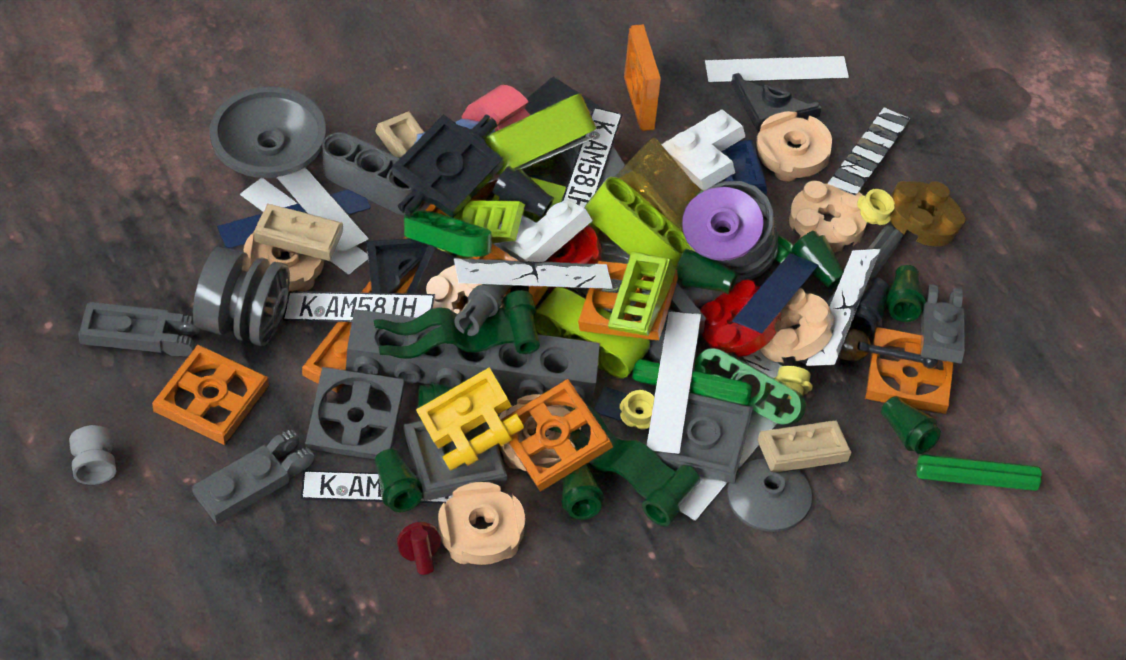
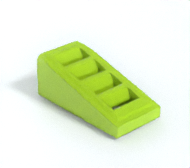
(489, 215)
(641, 265)

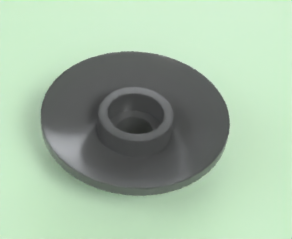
(768, 508)

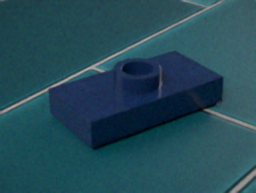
(746, 165)

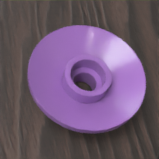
(717, 209)

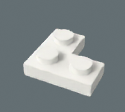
(700, 149)
(542, 239)

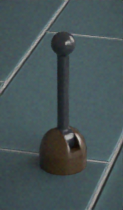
(858, 345)

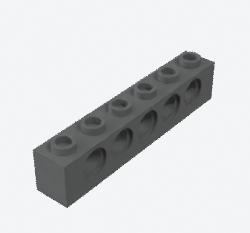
(452, 366)

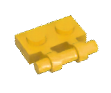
(464, 409)

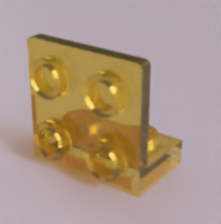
(660, 181)

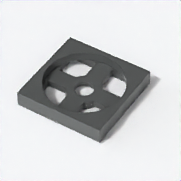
(361, 383)

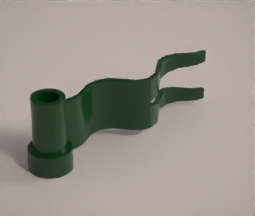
(510, 324)
(644, 471)

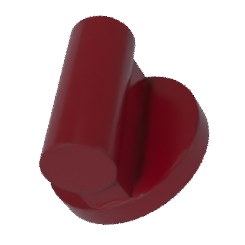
(418, 544)

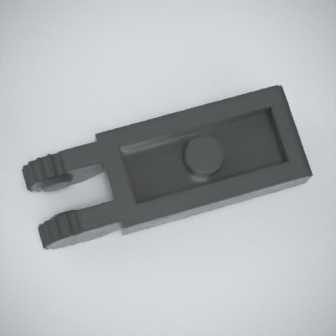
(943, 326)
(137, 329)
(252, 477)

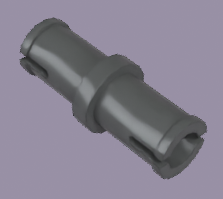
(482, 303)

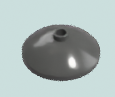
(267, 132)

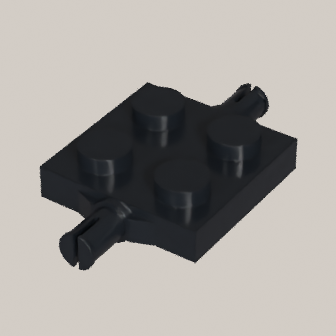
(448, 166)

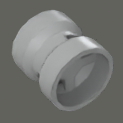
(92, 454)

